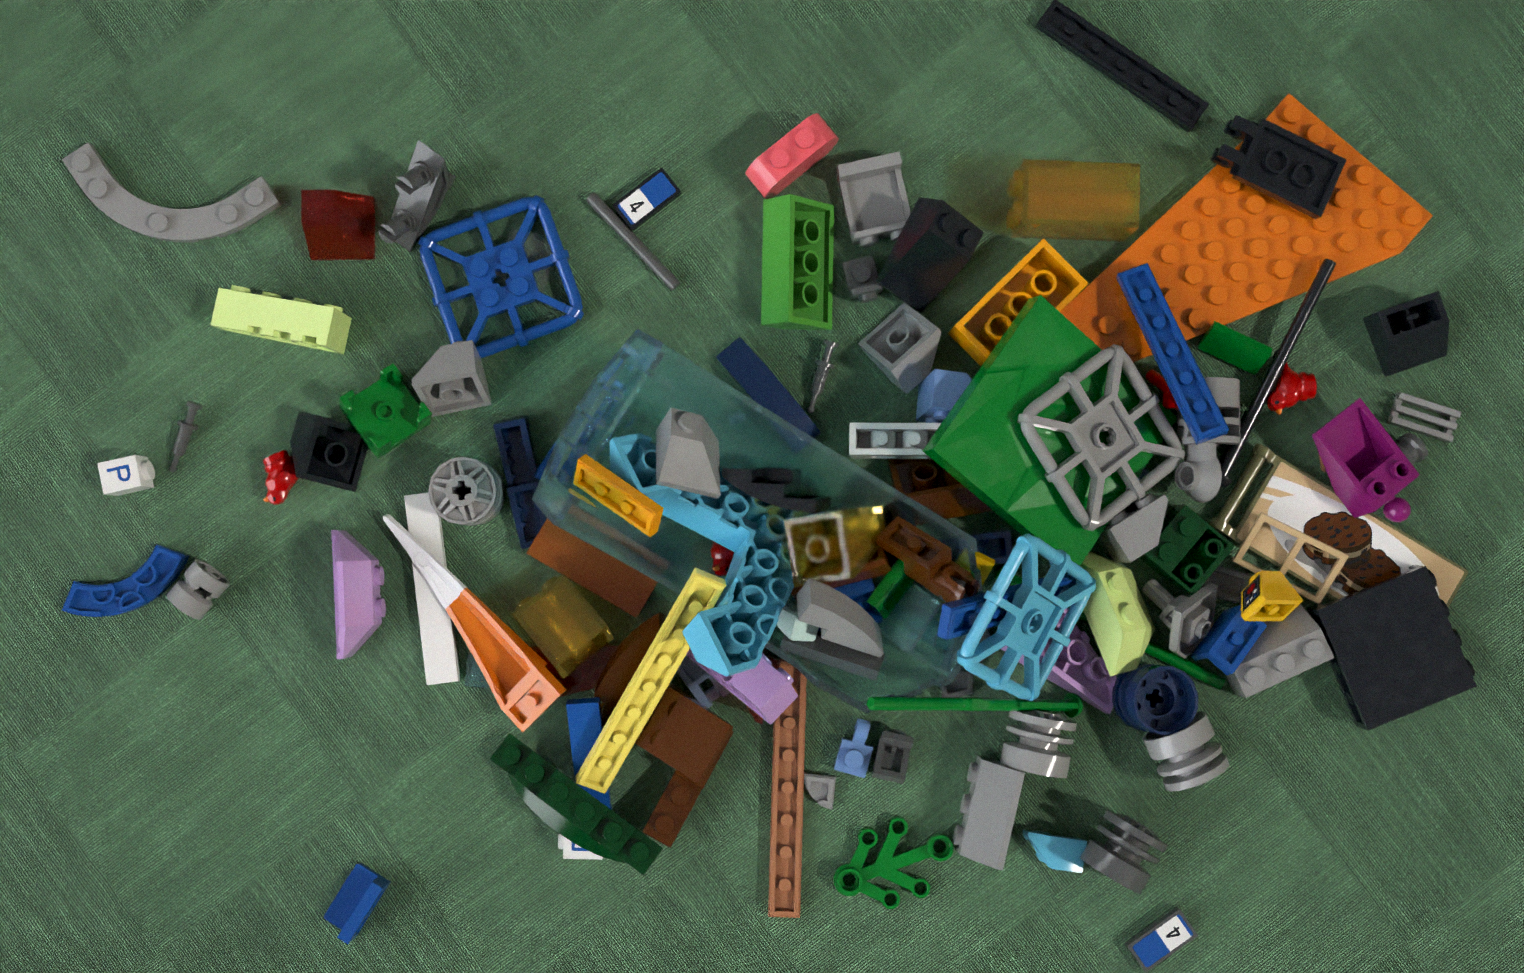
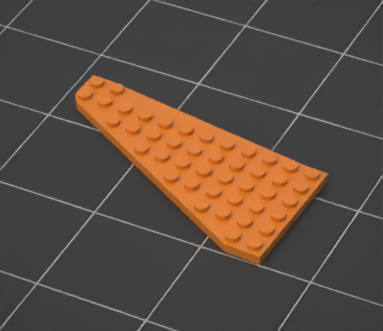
(1240, 251)

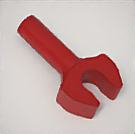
(1159, 381)

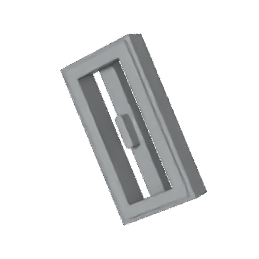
(1449, 424)

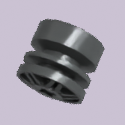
(1124, 851)

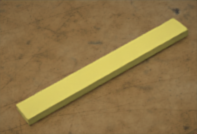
(648, 683)

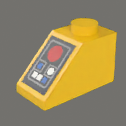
(1268, 597)

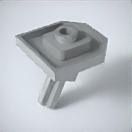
(1186, 617)

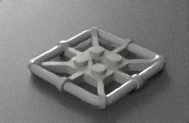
(1083, 435)

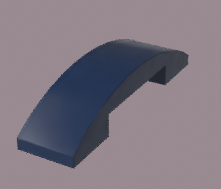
(764, 386)

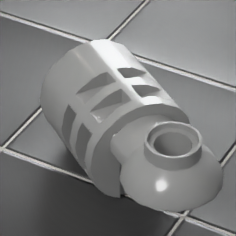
(1201, 472)

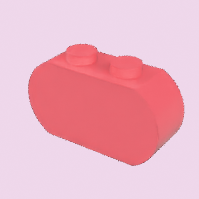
(791, 156)

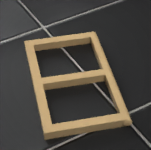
(1301, 539)

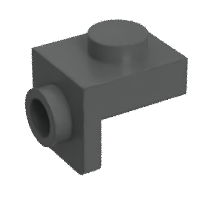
(892, 756)

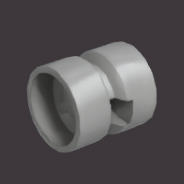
(192, 599)

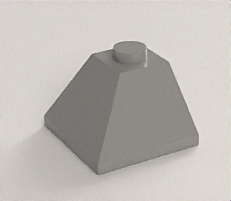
(903, 347)
(453, 380)
(687, 454)

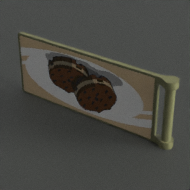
(1303, 502)

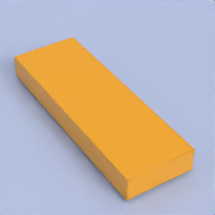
(618, 495)

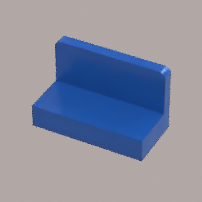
(1229, 640)
(356, 901)

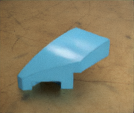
(1057, 851)

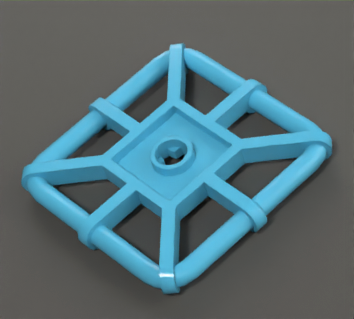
(1028, 619)

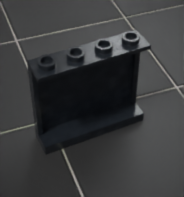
(1394, 648)

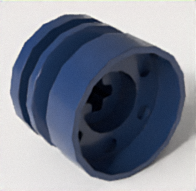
(1171, 700)

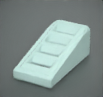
(792, 627)

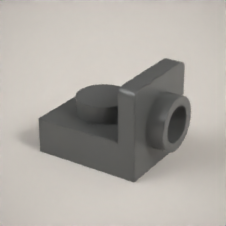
(861, 279)

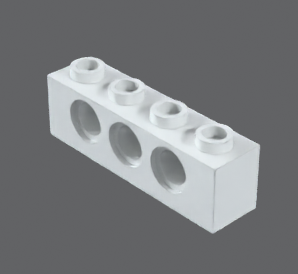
(890, 440)

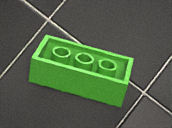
(797, 263)

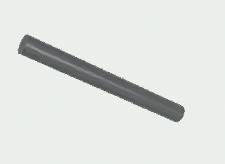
(633, 241)

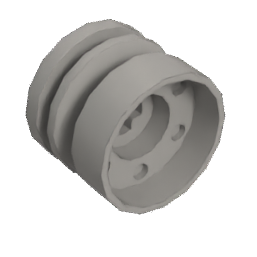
(476, 508)
(1038, 743)
(1187, 755)

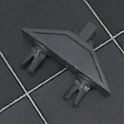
(419, 197)

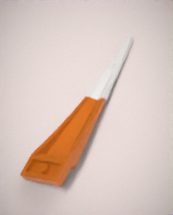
(508, 664)

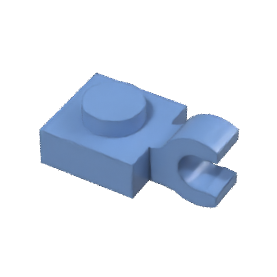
(854, 753)

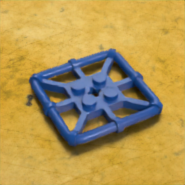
(511, 260)

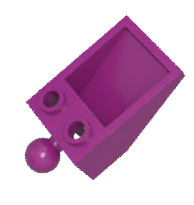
(1364, 458)

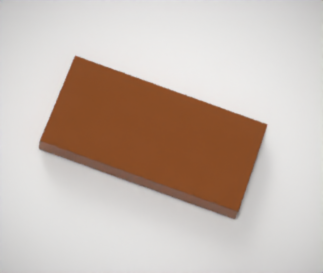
(592, 568)

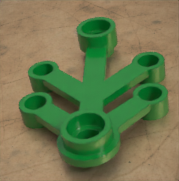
(887, 865)

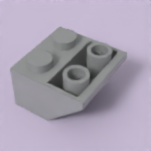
(1135, 529)

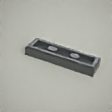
(835, 656)

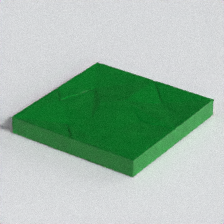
(987, 449)

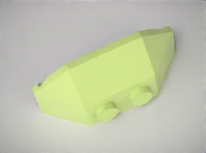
(1117, 614)

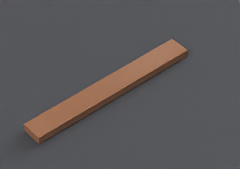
(787, 803)

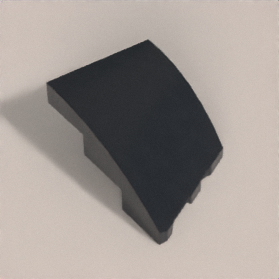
(776, 487)

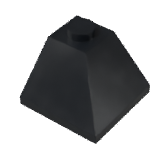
(327, 451)

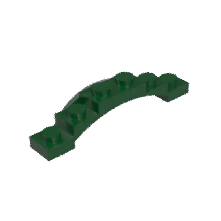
(572, 809)

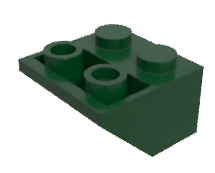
(1187, 549)

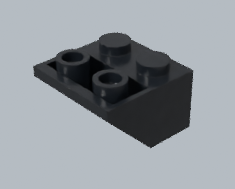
(1409, 333)

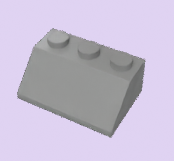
(1281, 653)
(988, 812)

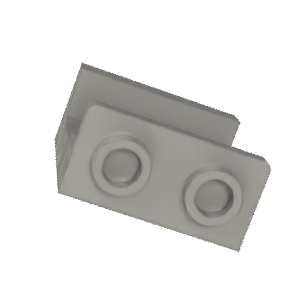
(873, 198)

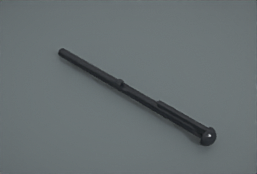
(1279, 360)

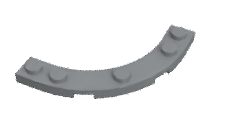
(168, 223)

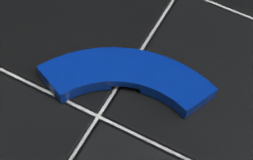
(131, 593)

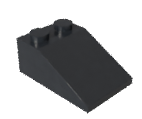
(928, 252)

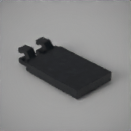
(1280, 164)

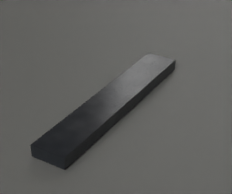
(1122, 65)

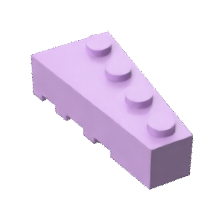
(761, 688)

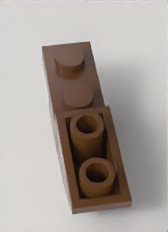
(624, 663)
(676, 805)

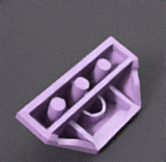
(356, 593)

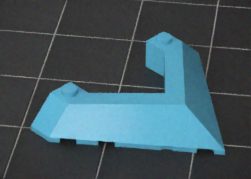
(760, 572)

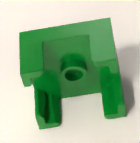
(385, 412)

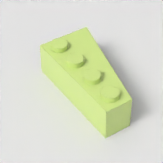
(281, 319)

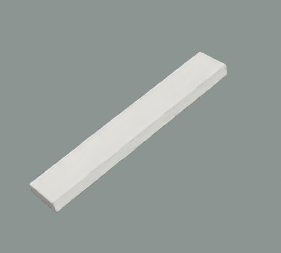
(435, 623)

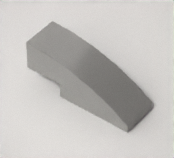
(839, 618)

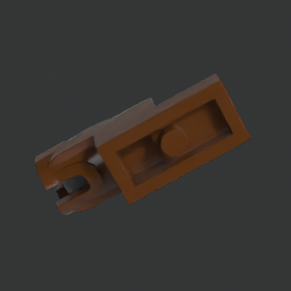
(927, 561)

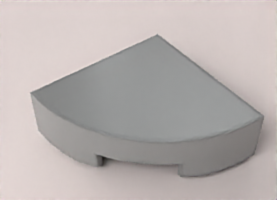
(821, 788)

